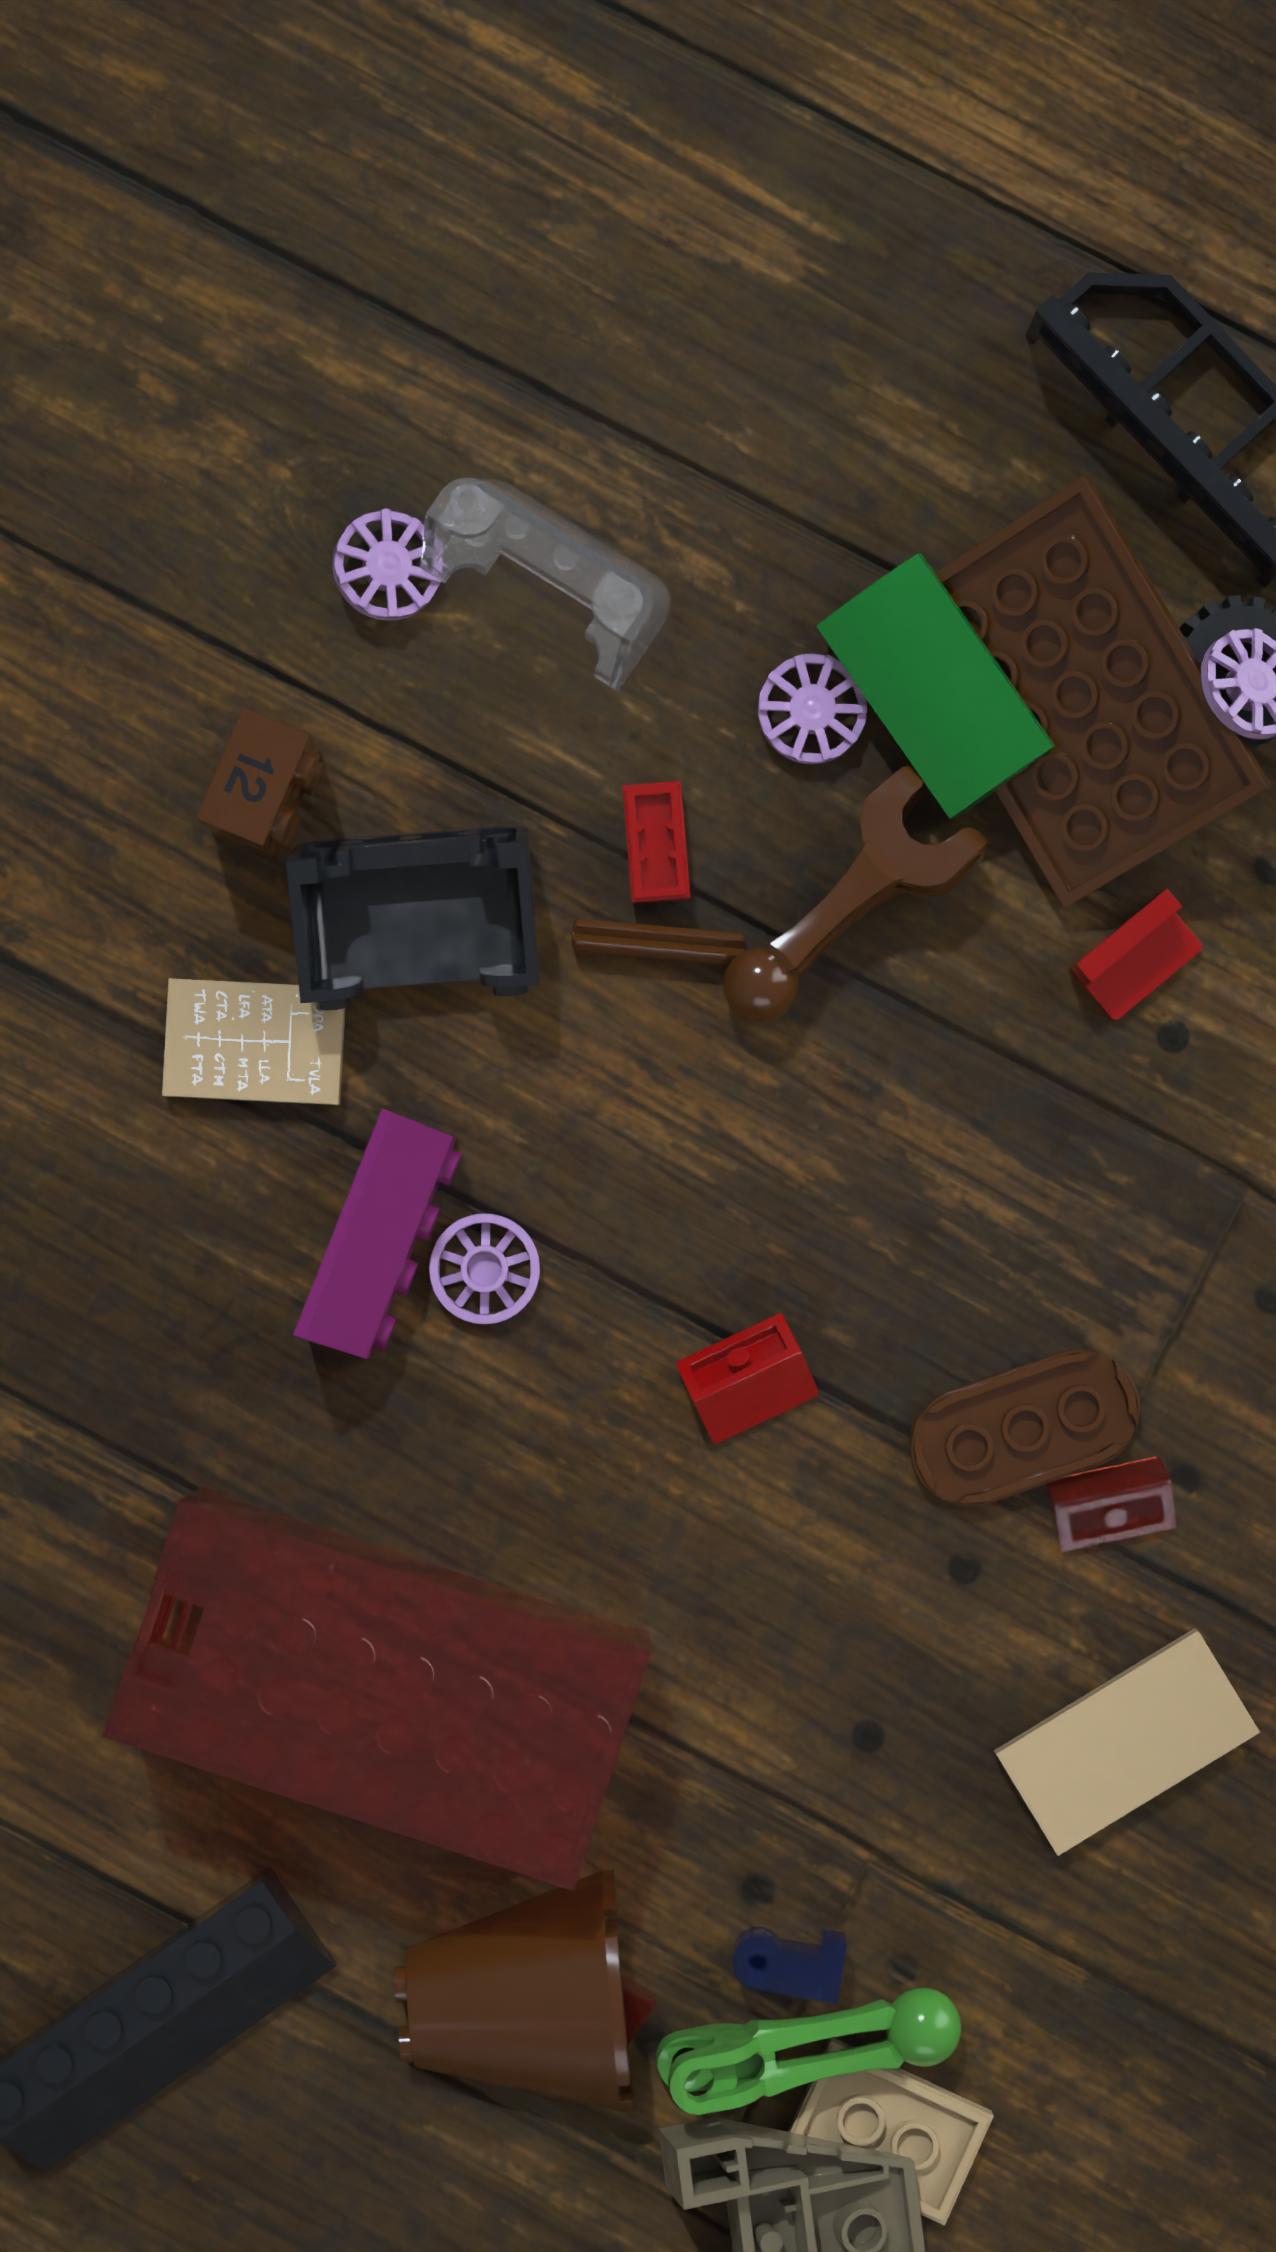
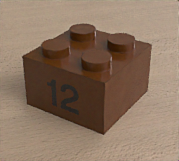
(261, 784)

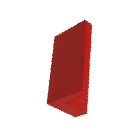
(1137, 956)
(747, 1378)

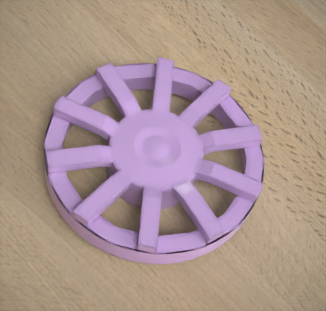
(384, 565)
(1248, 684)
(811, 709)
(484, 1268)

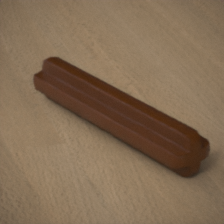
(656, 941)

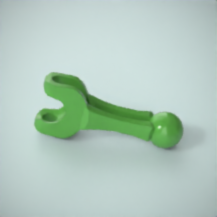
(740, 2060)

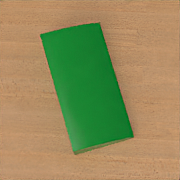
(935, 686)

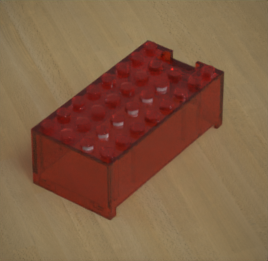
(381, 1687)

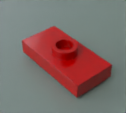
(656, 842)

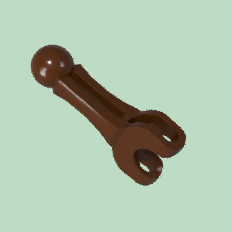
(764, 980)

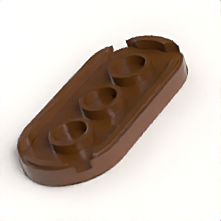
(1024, 1427)

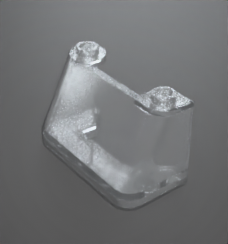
(489, 517)

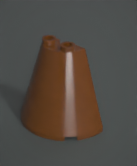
(526, 1998)

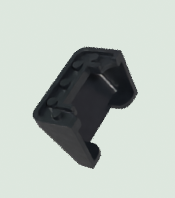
(413, 912)

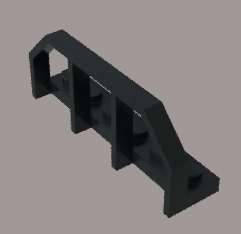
(1147, 413)

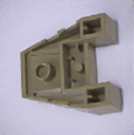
(794, 2188)

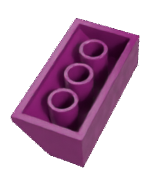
(377, 1235)

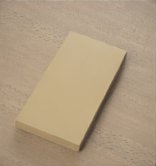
(1126, 1741)

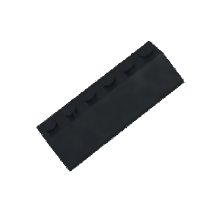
(156, 2020)

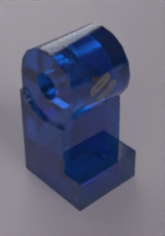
(791, 1966)

